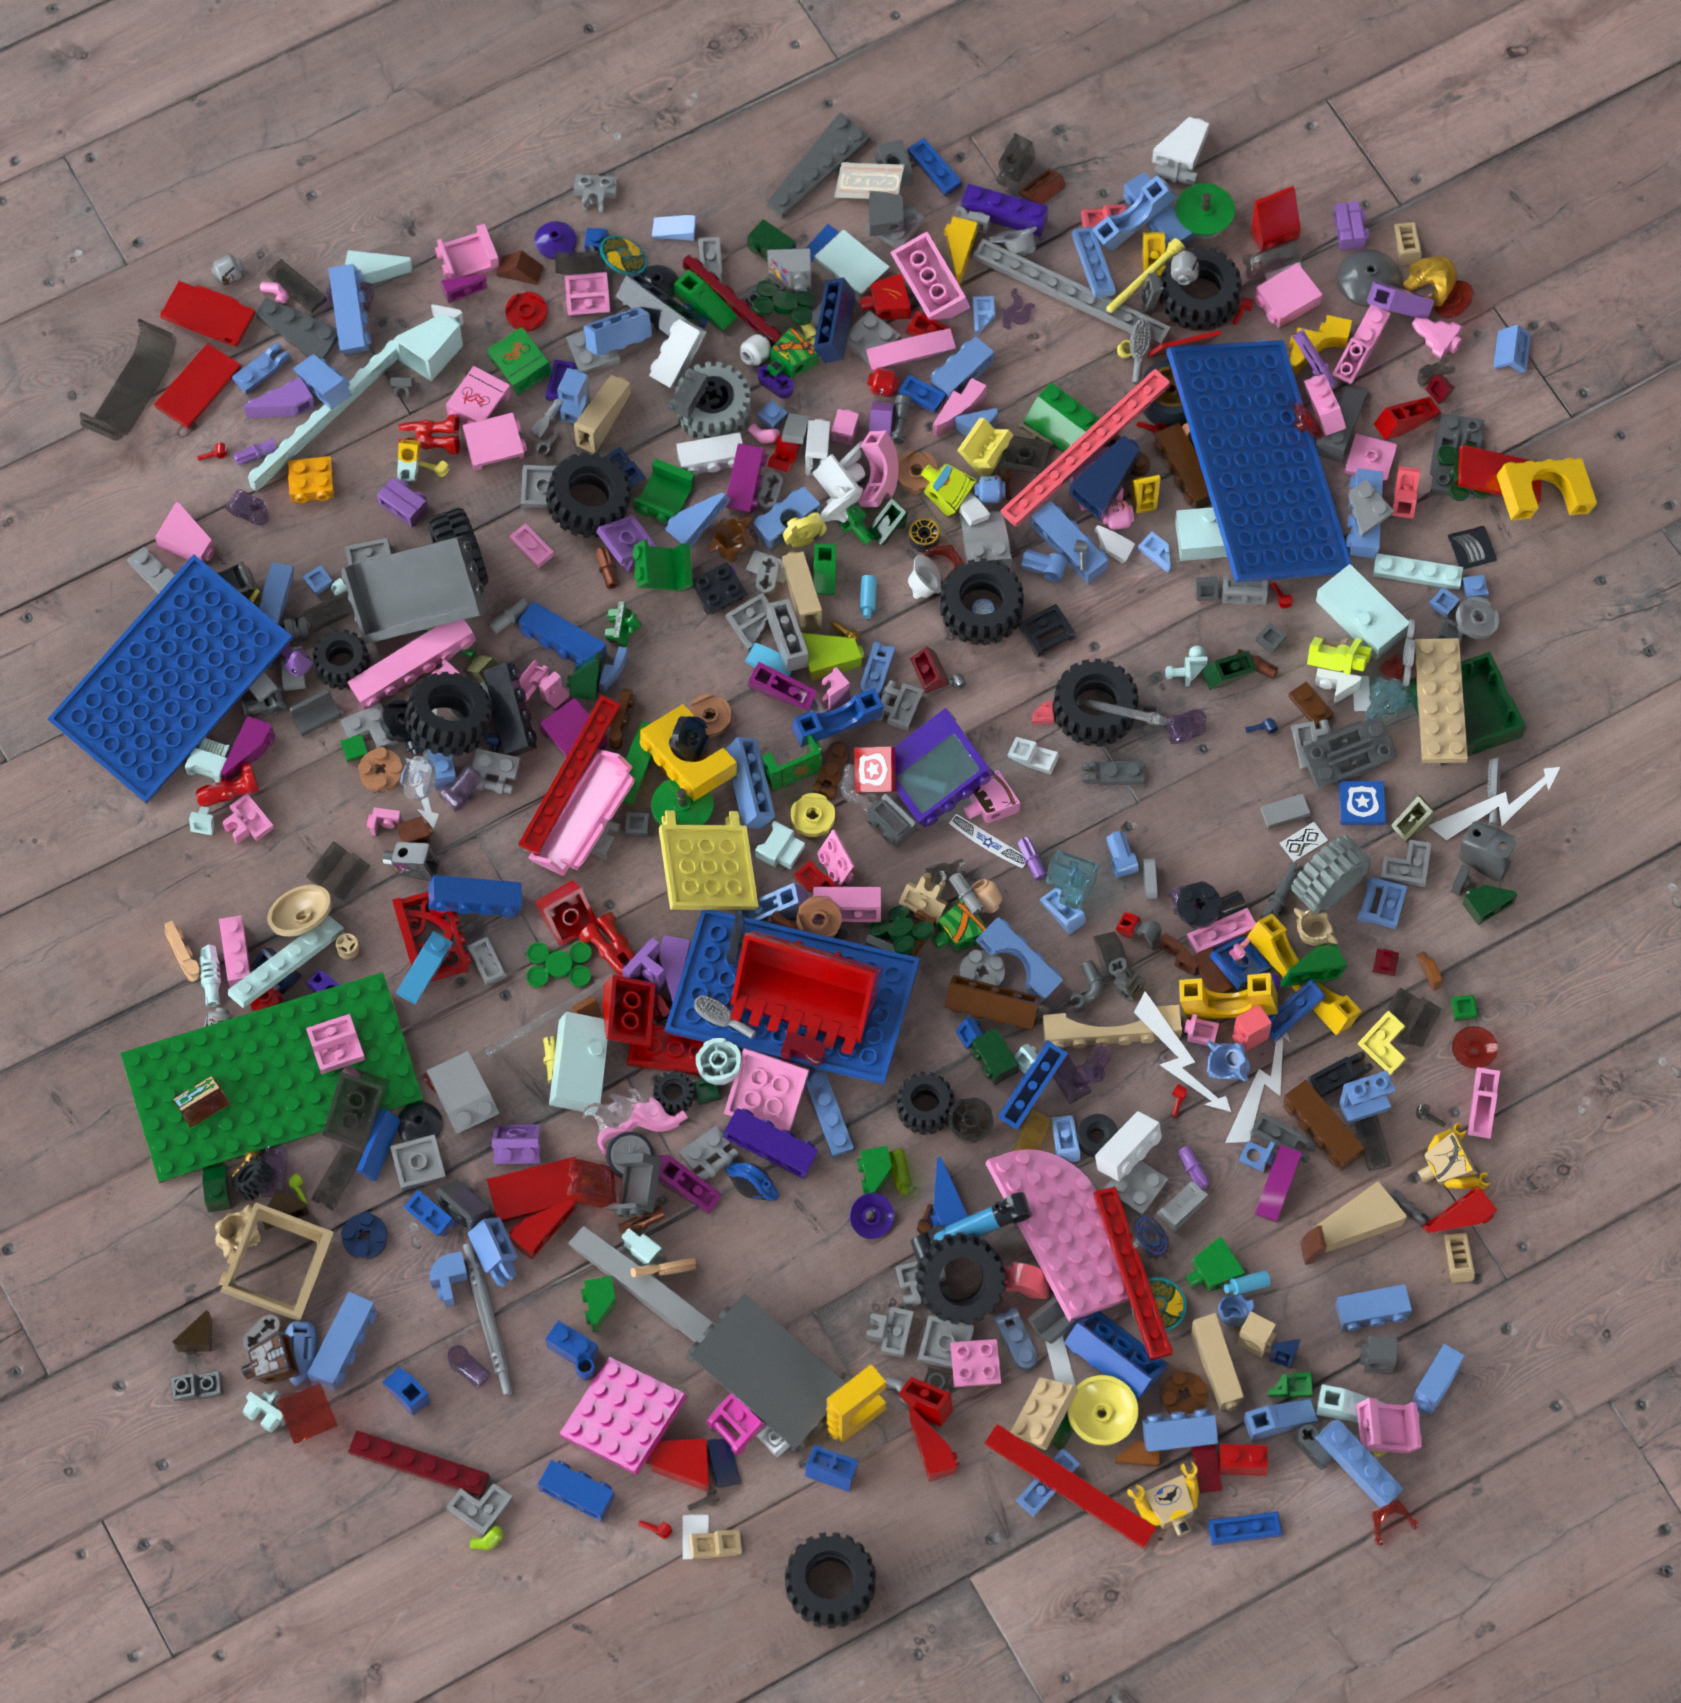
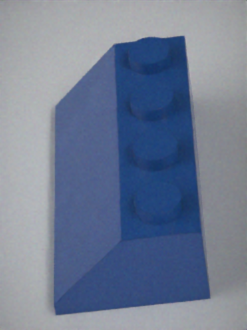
(1115, 1352)

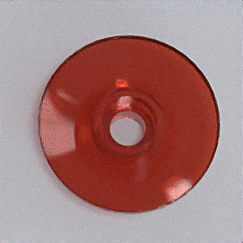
(1457, 301)
(1306, 421)
(1476, 1038)

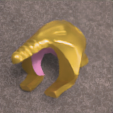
(1436, 271)

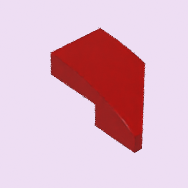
(810, 876)

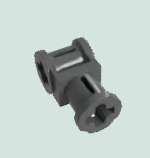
(267, 706)
(1127, 980)

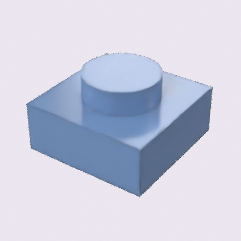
(772, 415)
(318, 580)
(1475, 586)
(1444, 602)

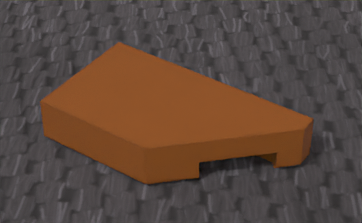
(1430, 970)
(1138, 1455)

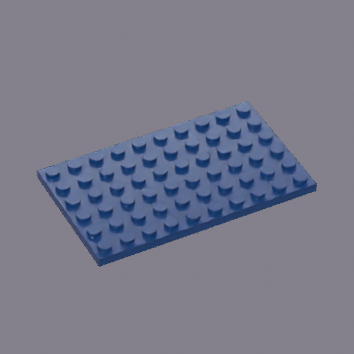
(170, 678)
(710, 975)

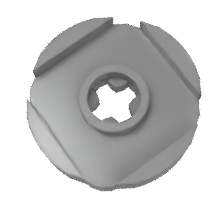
(1469, 625)
(982, 959)

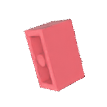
(1252, 1028)

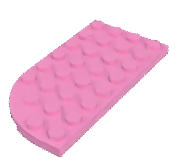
(1063, 1229)

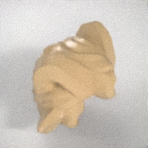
(1314, 928)
(228, 1229)

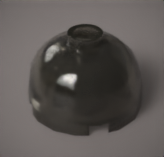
(970, 1120)

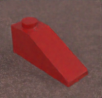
(1404, 417)
(1466, 1211)
(539, 1228)
(934, 1450)

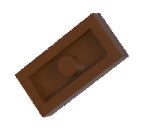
(1310, 704)

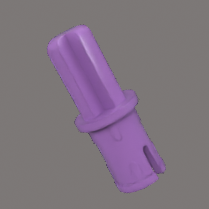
(255, 452)
(1032, 858)
(1193, 1167)

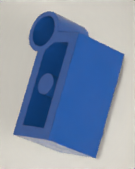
(573, 1347)

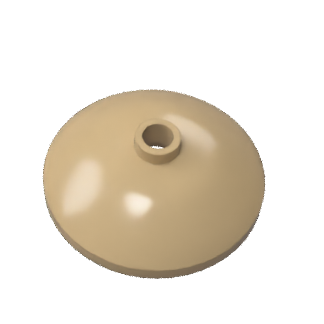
(299, 910)

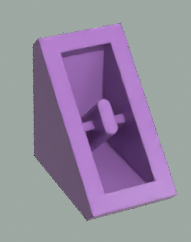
(881, 416)

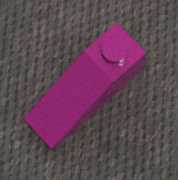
(781, 687)
(248, 747)
(687, 1184)

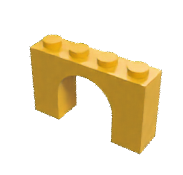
(1566, 474)
(695, 777)
(1212, 1005)
(855, 1404)

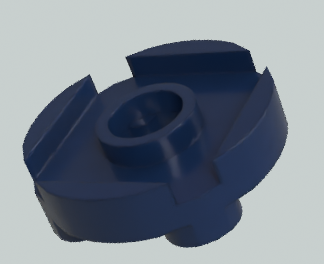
(365, 1223)

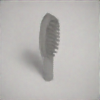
(1139, 346)
(1494, 786)
(720, 1015)

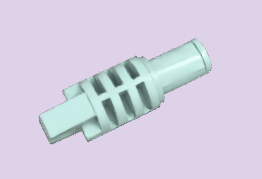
(210, 975)

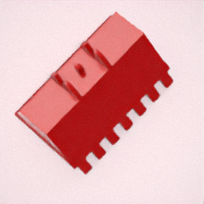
(804, 989)

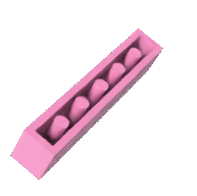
(410, 662)

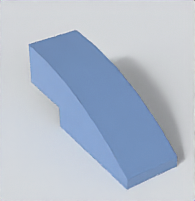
(276, 591)

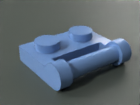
(1389, 905)

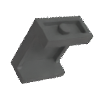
(638, 1184)

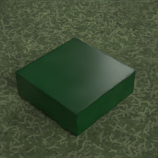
(706, 1092)

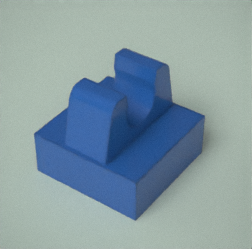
(968, 1031)

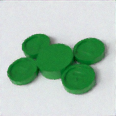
(558, 965)

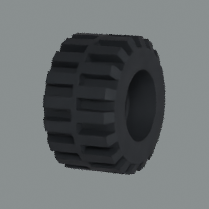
(337, 644)
(920, 1086)

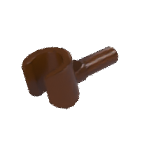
(1007, 479)
(923, 1225)

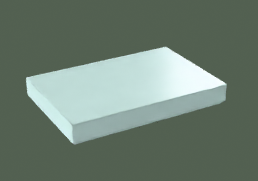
(852, 260)

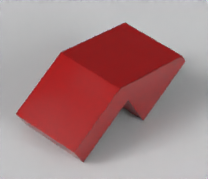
(784, 455)

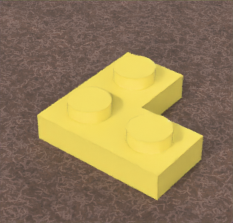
(1378, 1042)

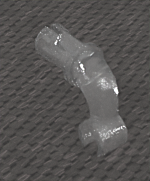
(848, 788)

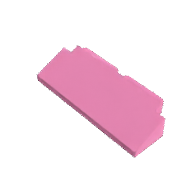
(586, 813)

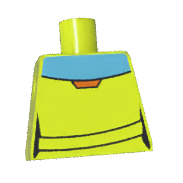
(947, 487)

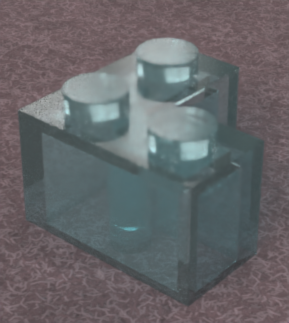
(1074, 876)

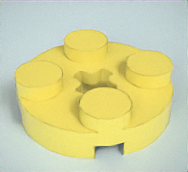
(801, 531)
(812, 827)

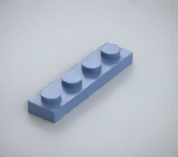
(1093, 262)
(828, 1113)

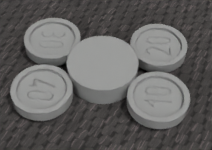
(1409, 651)

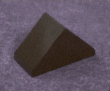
(287, 1205)
(196, 1336)

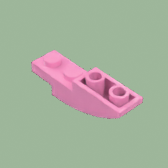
(1361, 344)

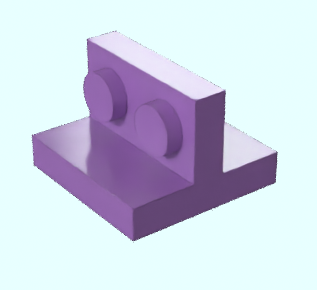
(621, 537)
(645, 966)
(516, 1144)

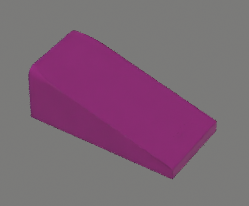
(463, 286)

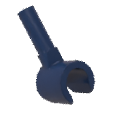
(1268, 724)
(494, 741)

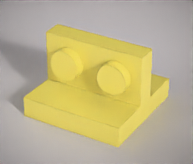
(984, 447)

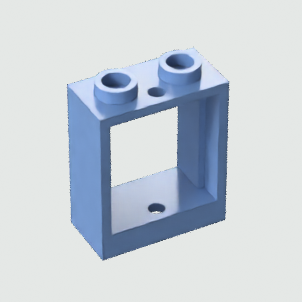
(1437, 1379)

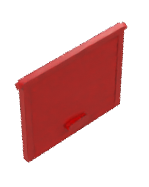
(1195, 340)

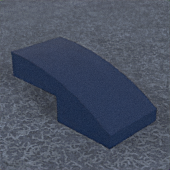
(633, 472)

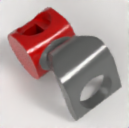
(1131, 924)

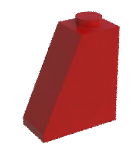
(682, 1461)

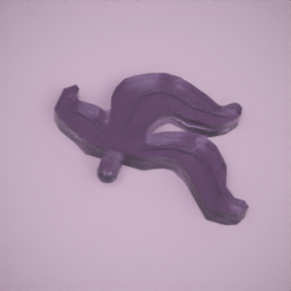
(1017, 317)

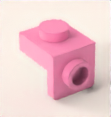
(553, 691)
(1200, 1030)

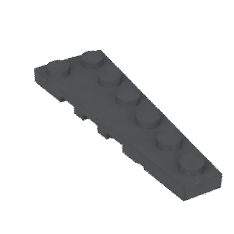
(835, 146)

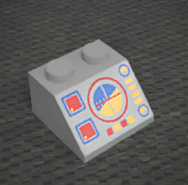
(791, 268)

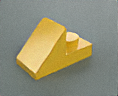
(1153, 249)

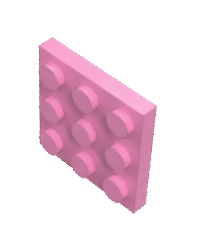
(768, 1088)

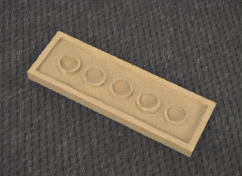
(1440, 701)

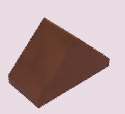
(520, 267)

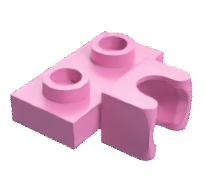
(247, 819)

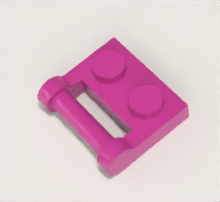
(740, 1418)

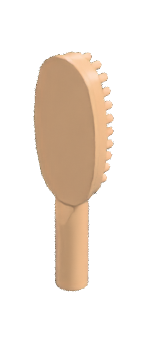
(665, 1268)

